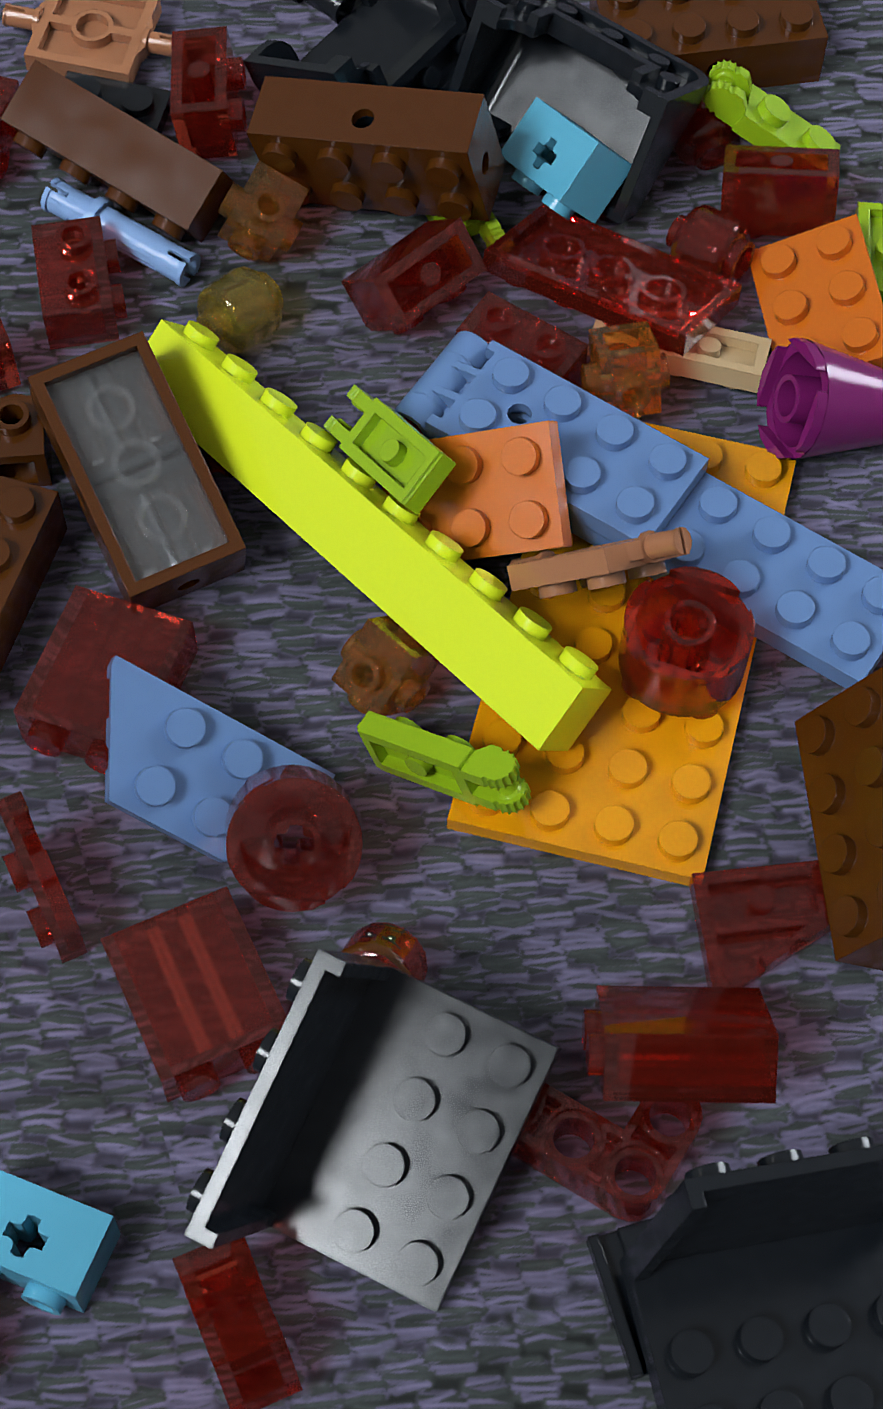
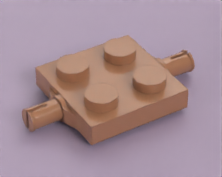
(91, 35)
(599, 564)

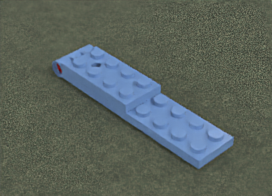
(633, 479)

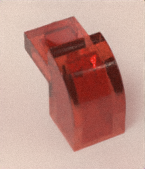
(237, 1325)

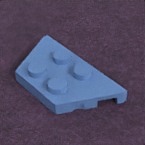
(179, 758)

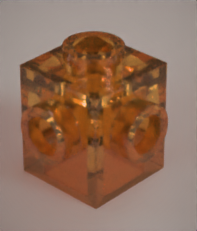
(262, 214)
(626, 368)
(384, 669)

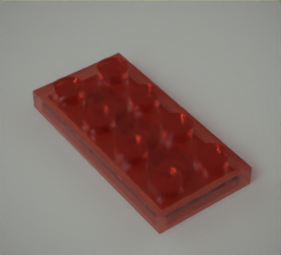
(612, 277)

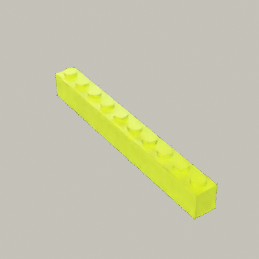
(379, 543)

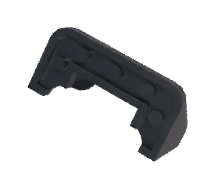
(378, 45)
(591, 72)

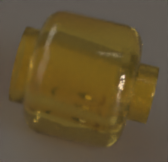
(241, 308)

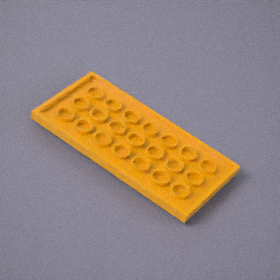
(636, 782)

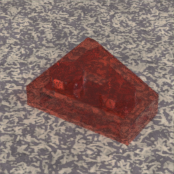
(31, 868)
(756, 918)

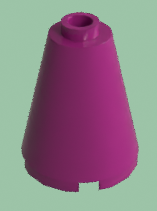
(819, 401)

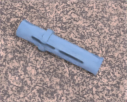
(131, 237)

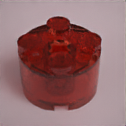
(685, 642)
(319, 864)

